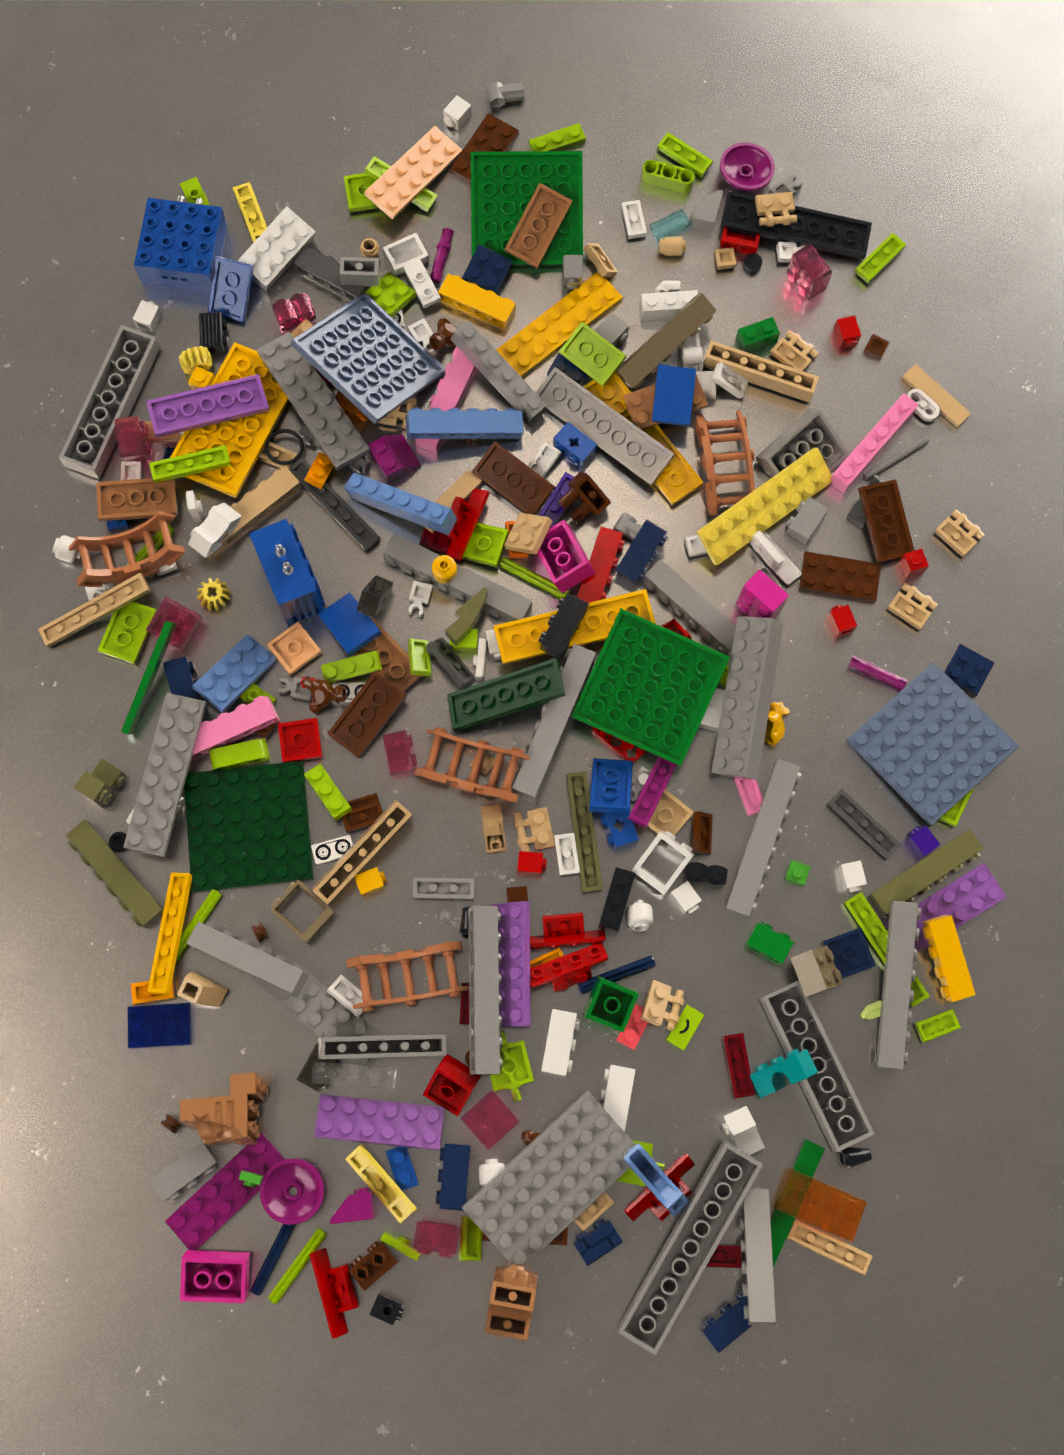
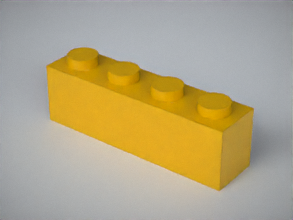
(477, 301)
(948, 958)

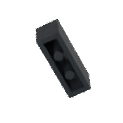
(563, 625)
(616, 900)

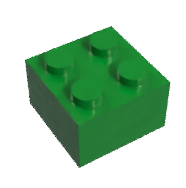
(610, 1004)

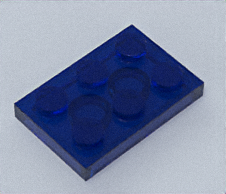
(159, 1025)

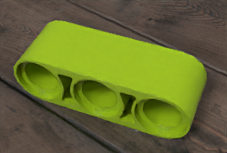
(674, 182)
(239, 754)

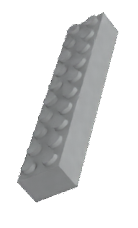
(689, 1247)

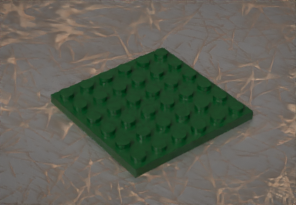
(248, 826)

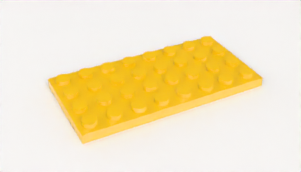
(242, 436)

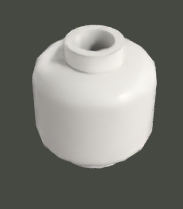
(62, 551)
(639, 915)
(489, 1170)

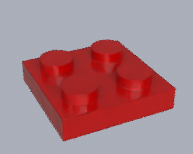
(300, 740)

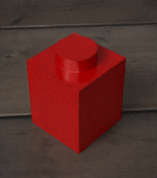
(847, 331)
(913, 563)
(841, 620)
(531, 863)

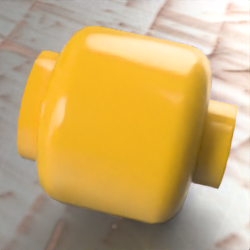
(448, 573)

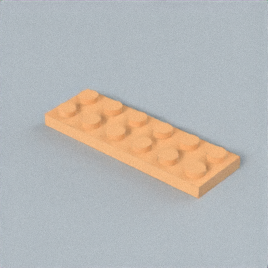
(413, 172)

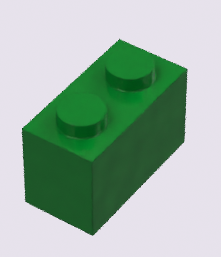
(757, 335)
(769, 943)

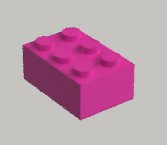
(564, 557)
(761, 597)
(215, 1276)

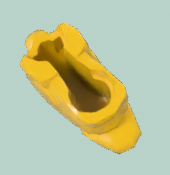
(775, 724)

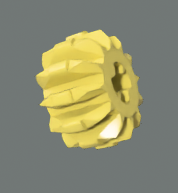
(195, 357)
(208, 599)

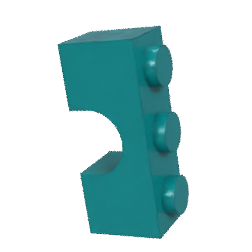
(770, 1078)

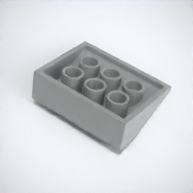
(805, 433)

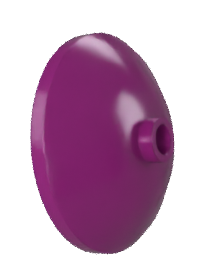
(749, 160)
(276, 1191)

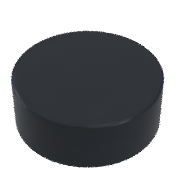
(752, 262)
(117, 842)

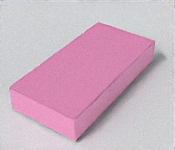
(750, 794)

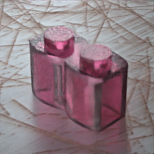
(293, 311)
(398, 752)

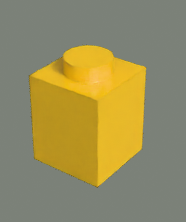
(200, 378)
(370, 881)

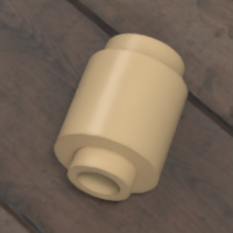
(672, 246)
(369, 249)

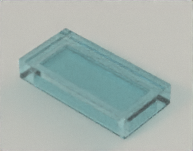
(670, 225)

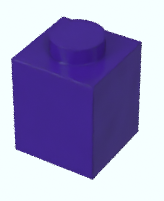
(922, 841)

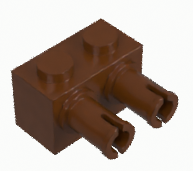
(591, 497)
(373, 1265)

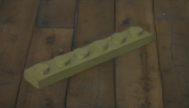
(584, 832)

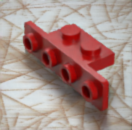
(467, 518)
(563, 930)
(569, 968)
(648, 1200)
(335, 1291)

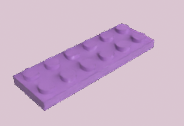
(207, 406)
(961, 899)
(514, 963)
(379, 1122)

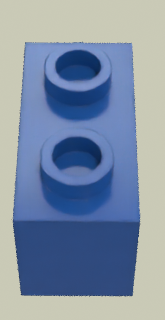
(571, 436)
(616, 838)

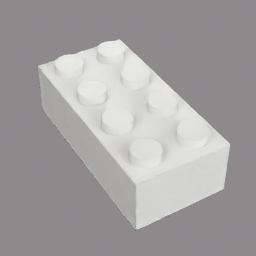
(277, 248)

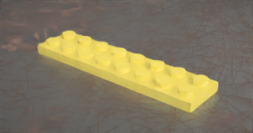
(765, 506)

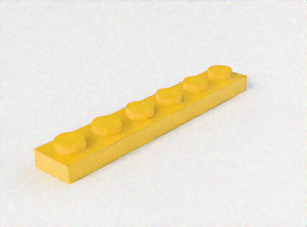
(170, 933)

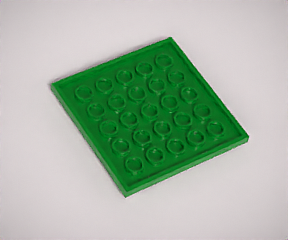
(503, 188)
(650, 687)

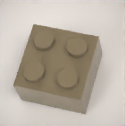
(816, 970)

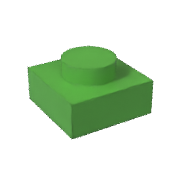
(797, 873)
(251, 1179)

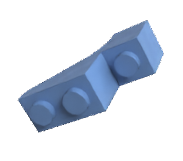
(655, 1179)

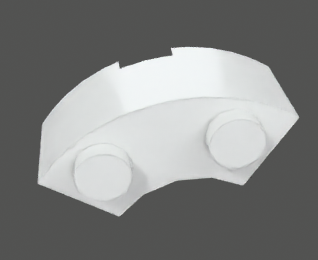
(220, 521)
(743, 1131)

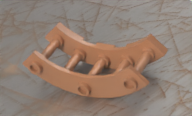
(709, 459)
(97, 577)
(471, 783)
(405, 959)

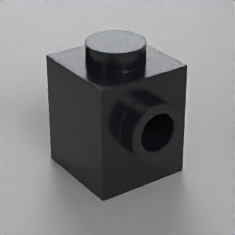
(387, 1309)

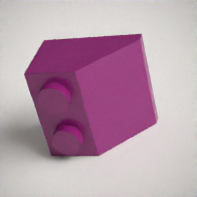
(393, 457)
(356, 1207)

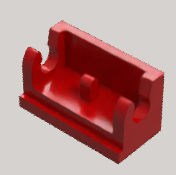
(742, 243)

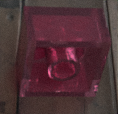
(809, 272)
(133, 439)
(185, 619)
(490, 1120)
(436, 1237)

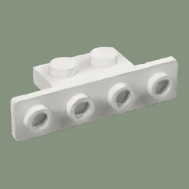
(775, 557)

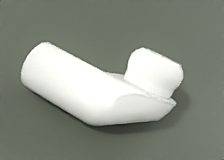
(666, 286)

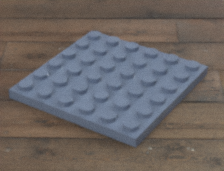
(368, 357)
(932, 743)

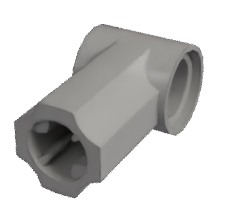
(500, 93)
(628, 526)

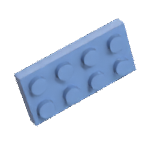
(234, 673)

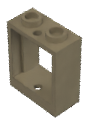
(292, 889)

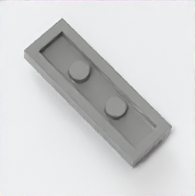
(443, 888)

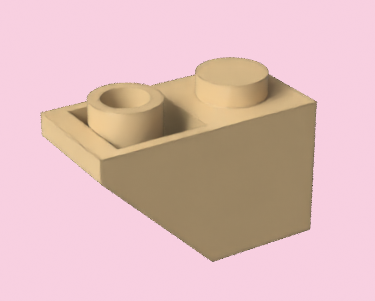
(493, 828)
(202, 990)

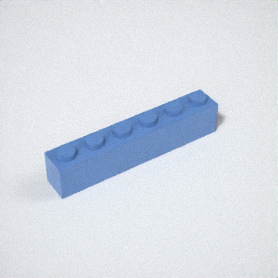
(464, 424)
(401, 503)

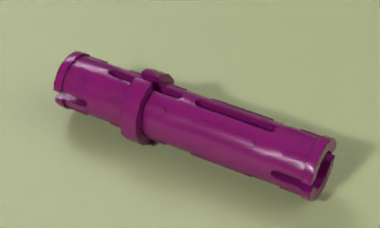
(443, 248)
(882, 675)

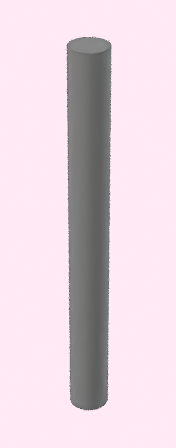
(895, 458)

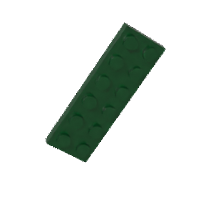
(506, 695)

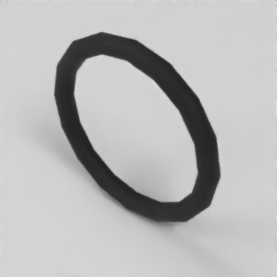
(284, 462)

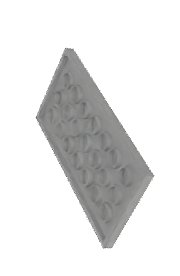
(551, 1181)

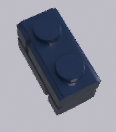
(597, 1241)

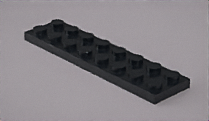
(821, 229)

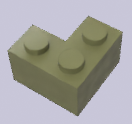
(100, 783)

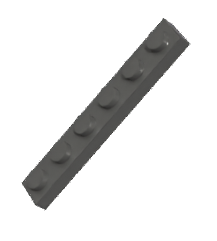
(337, 508)

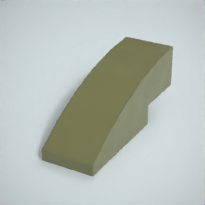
(467, 617)

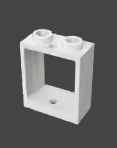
(652, 879)

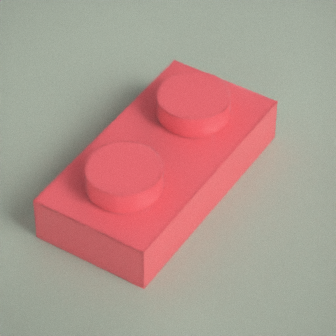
(634, 1029)

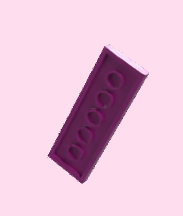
(222, 1195)

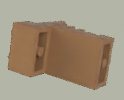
(228, 1117)
(511, 1303)

